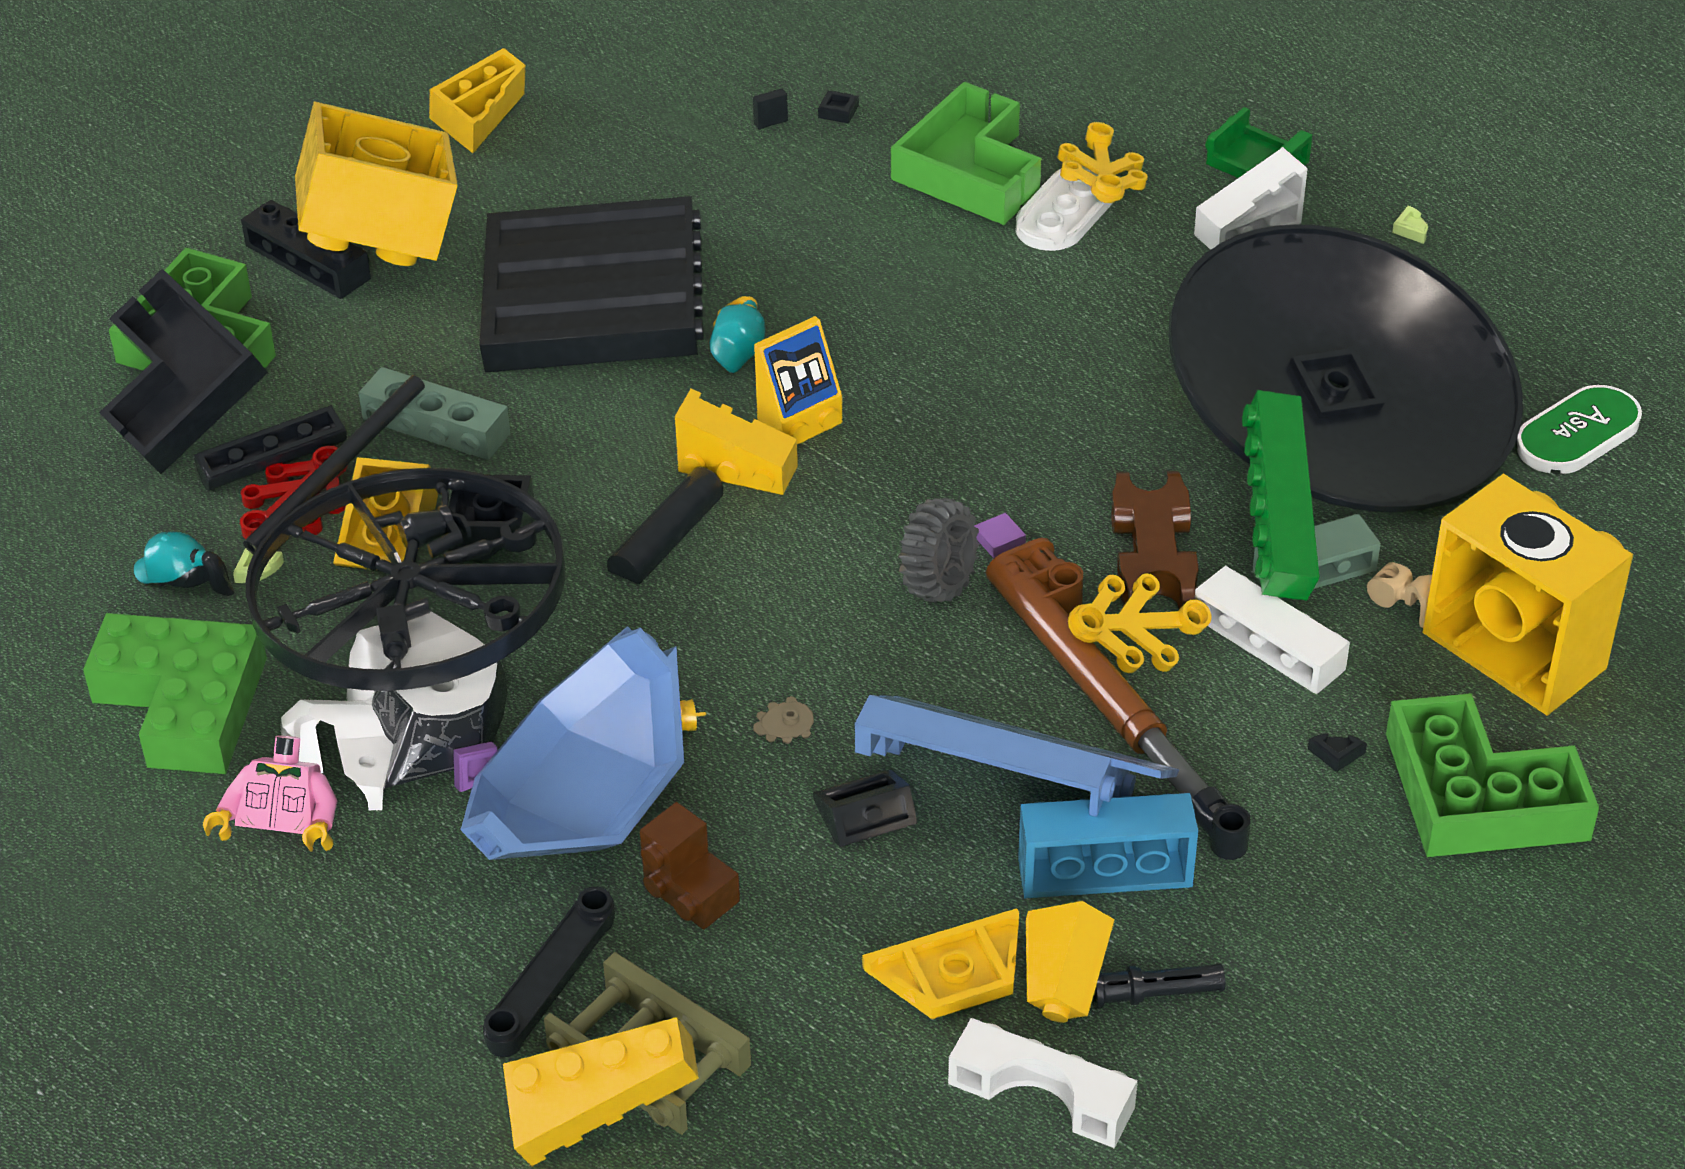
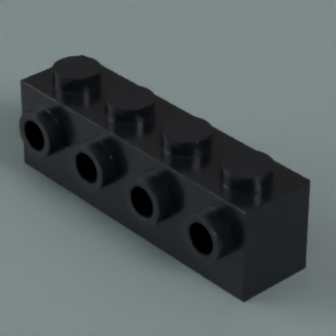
(275, 235)

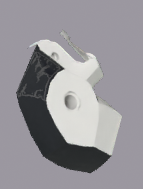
(409, 732)

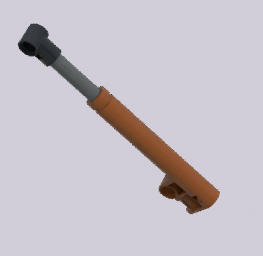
(1043, 595)

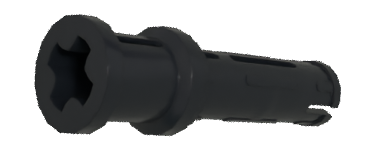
(1135, 984)

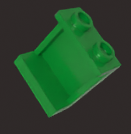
(1240, 147)

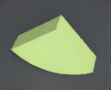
(1411, 225)
(242, 567)

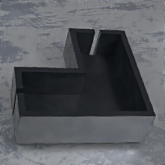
(192, 376)

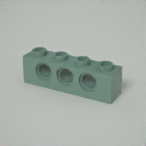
(441, 415)

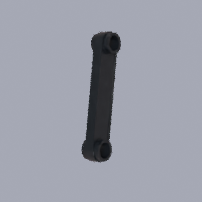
(548, 972)

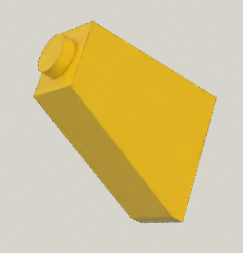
(1065, 958)

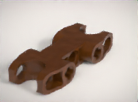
(1153, 521)

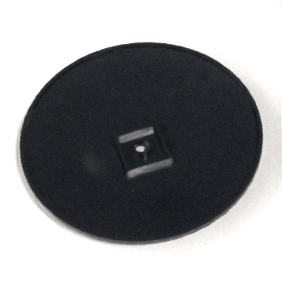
(1420, 364)

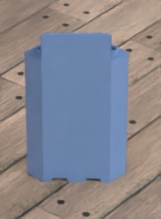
(891, 721)

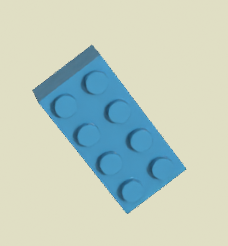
(1126, 848)

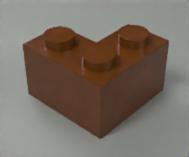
(683, 870)

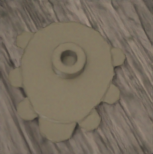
(785, 721)

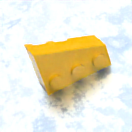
(478, 98)
(732, 447)

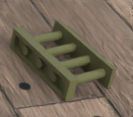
(656, 1003)

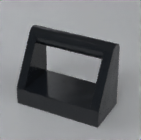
(866, 807)

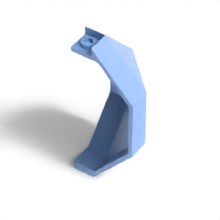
(583, 757)

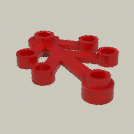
(278, 485)

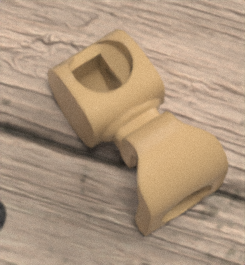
(1397, 583)

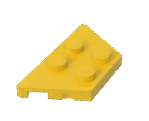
(951, 966)

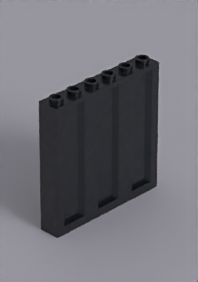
(591, 284)

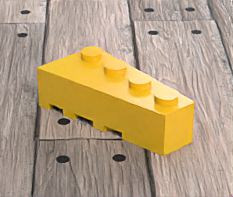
(593, 1083)

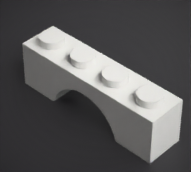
(995, 1060)

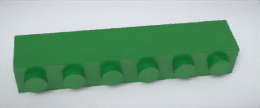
(1281, 496)

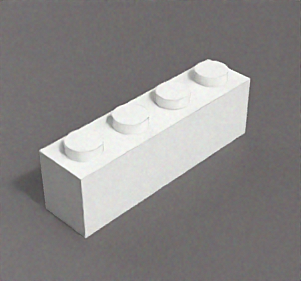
(1273, 630)

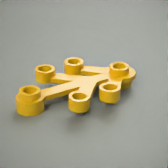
(1105, 186)
(1135, 623)

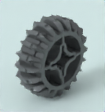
(939, 550)

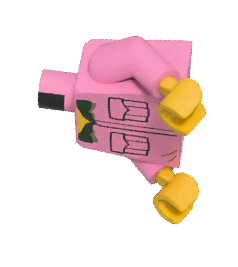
(279, 797)

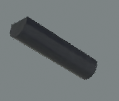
(269, 446)
(666, 526)

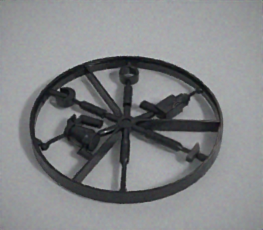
(434, 575)

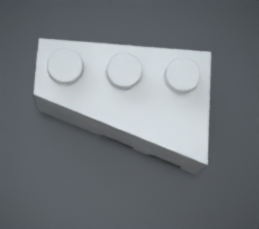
(1258, 199)

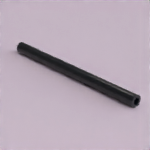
(340, 458)

